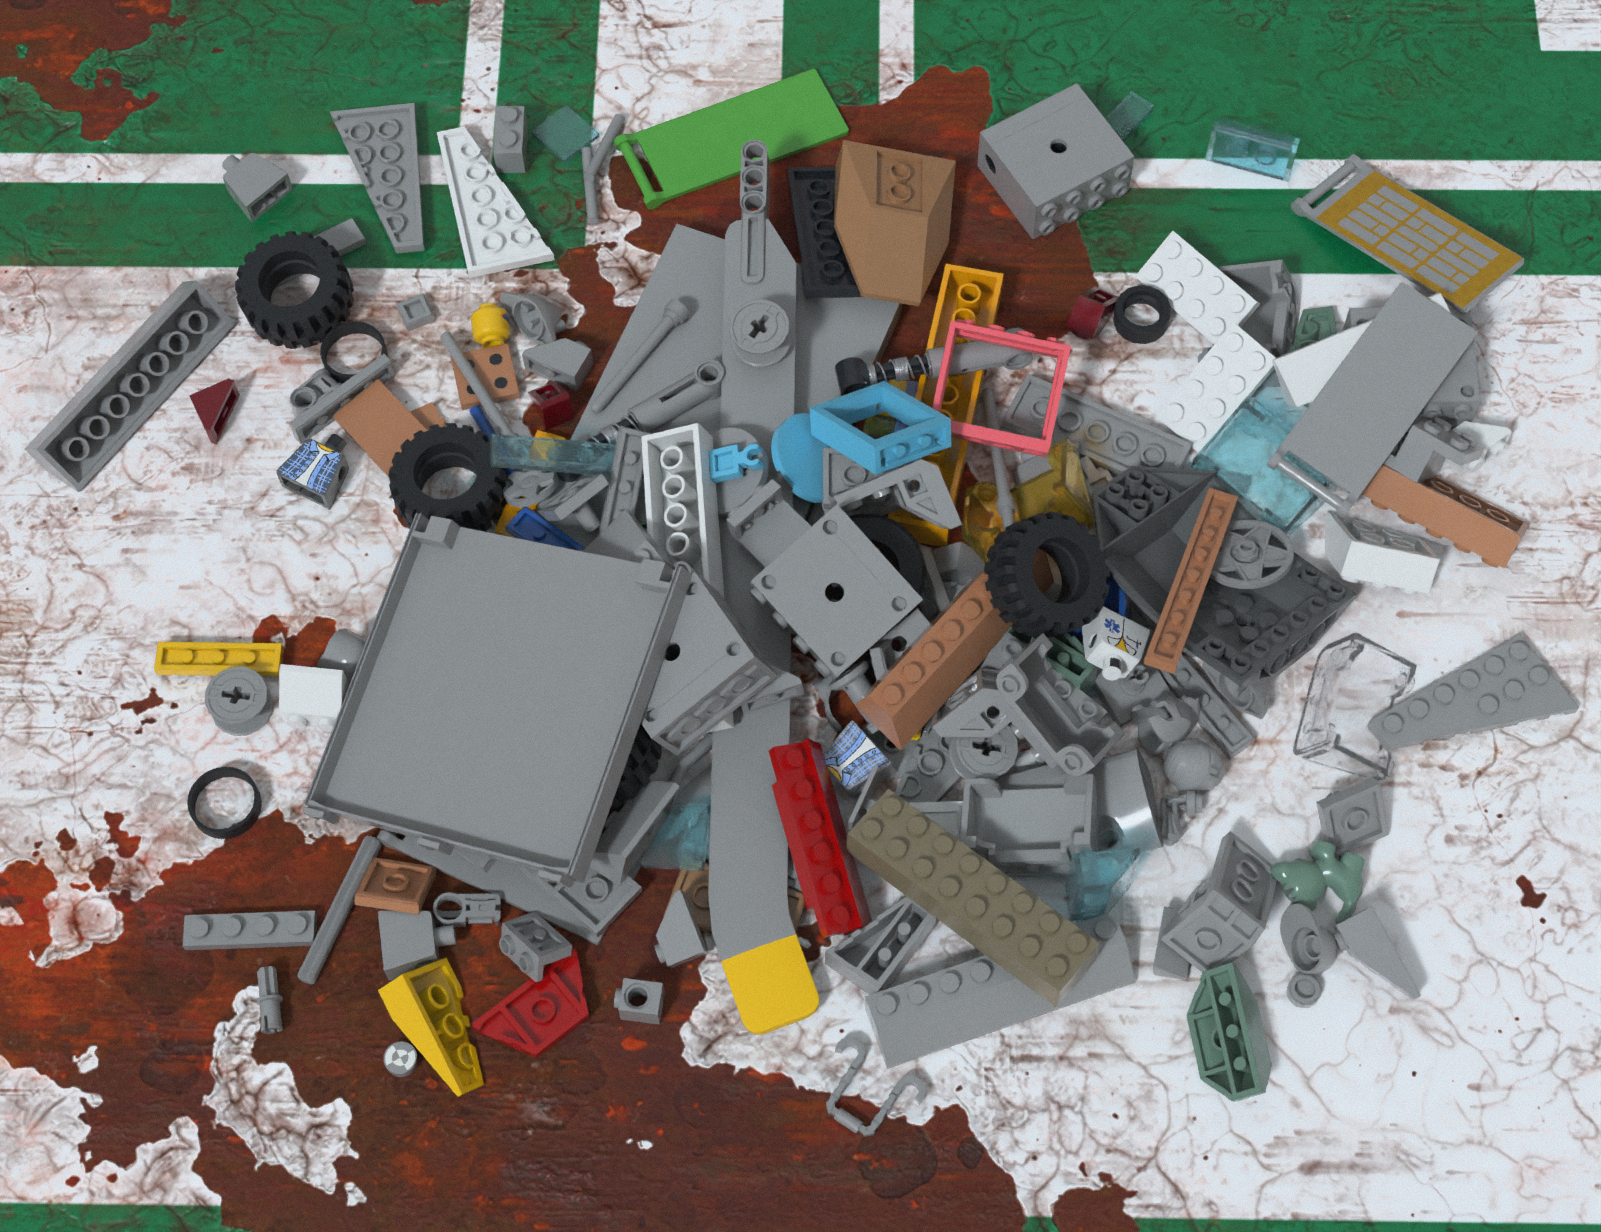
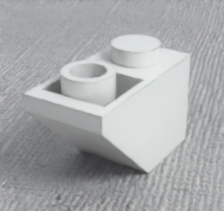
(1490, 437)

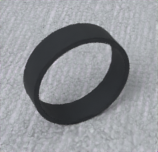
(344, 330)
(211, 776)

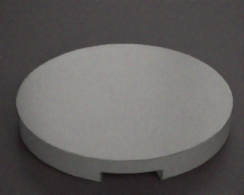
(738, 490)

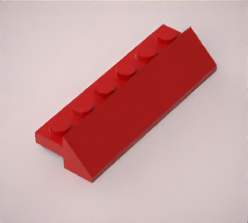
(818, 838)

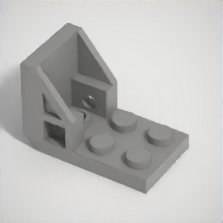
(927, 500)
(971, 710)
(1226, 910)

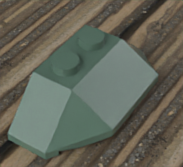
(1229, 1034)

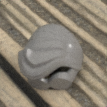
(1193, 765)

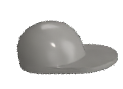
(1307, 944)

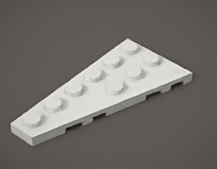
(488, 217)

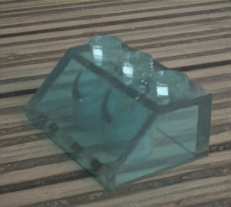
(1252, 148)
(1098, 881)

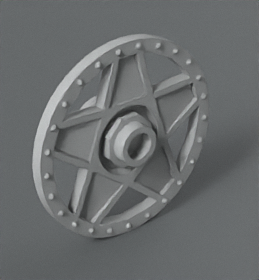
(1250, 554)

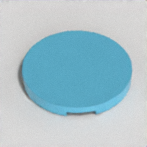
(799, 457)

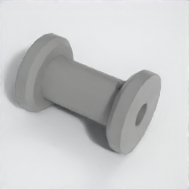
(855, 685)

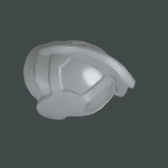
(1165, 721)

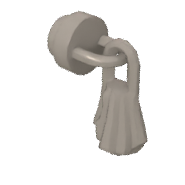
(1170, 822)

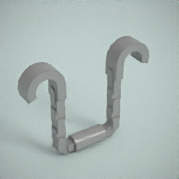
(849, 1120)

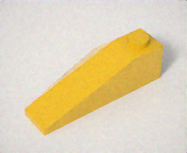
(431, 1016)

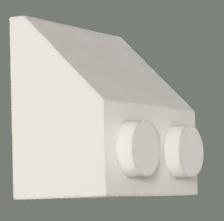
(311, 696)

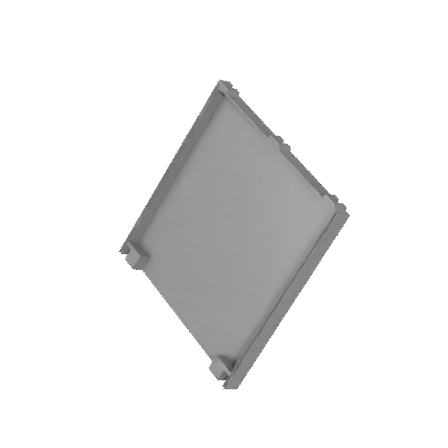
(499, 697)

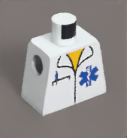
(1114, 643)

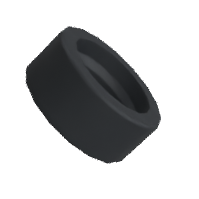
(1142, 295)

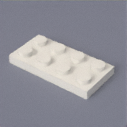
(1197, 288)
(1217, 387)

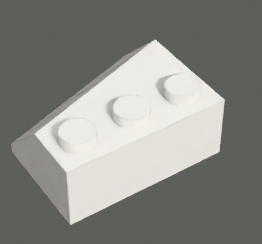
(1379, 557)

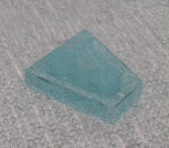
(681, 839)

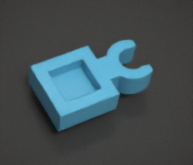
(729, 461)

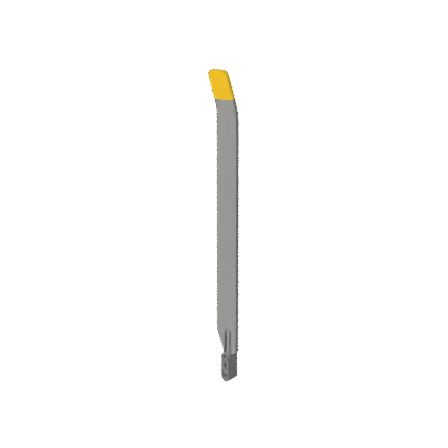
(746, 830)

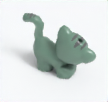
(1307, 880)

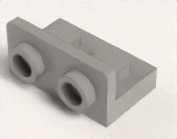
(532, 944)

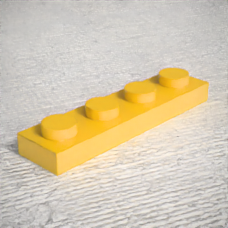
(214, 657)

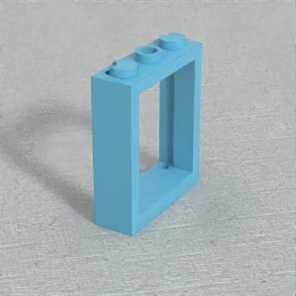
(927, 430)

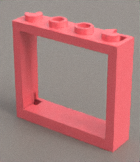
(1020, 341)

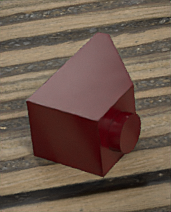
(1091, 313)

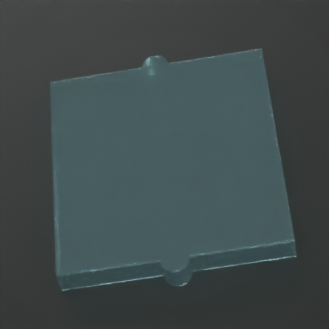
(565, 133)

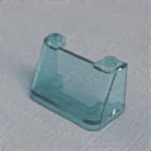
(1240, 458)

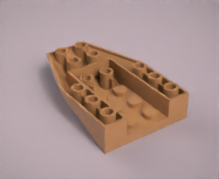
(892, 218)

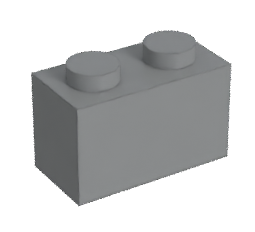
(510, 139)

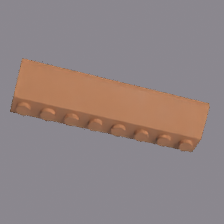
(1449, 513)
(941, 659)

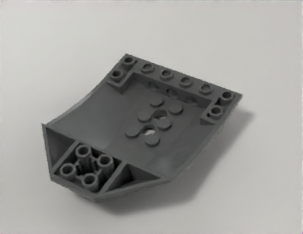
(1145, 529)

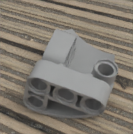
(1124, 799)

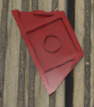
(539, 1012)

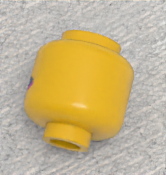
(490, 325)

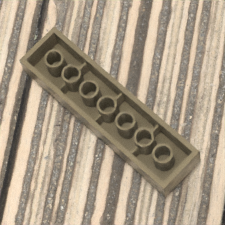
(972, 897)

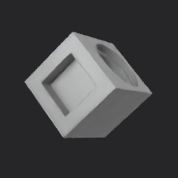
(647, 1013)

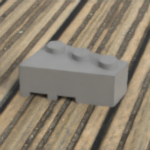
(883, 947)

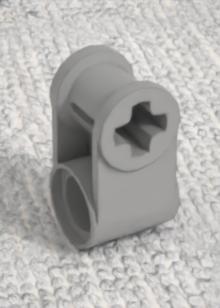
(312, 391)

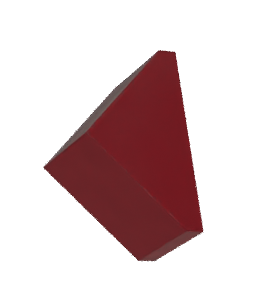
(552, 404)
(215, 406)

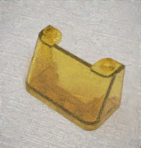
(1056, 490)

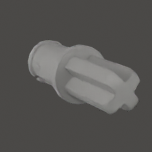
(269, 1000)

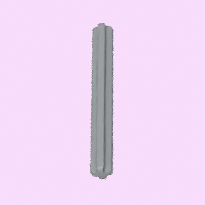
(338, 911)

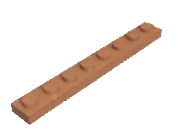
(1190, 581)

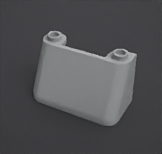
(1276, 317)
(1071, 743)
(1030, 828)

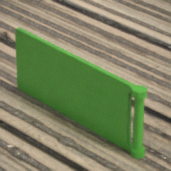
(709, 141)

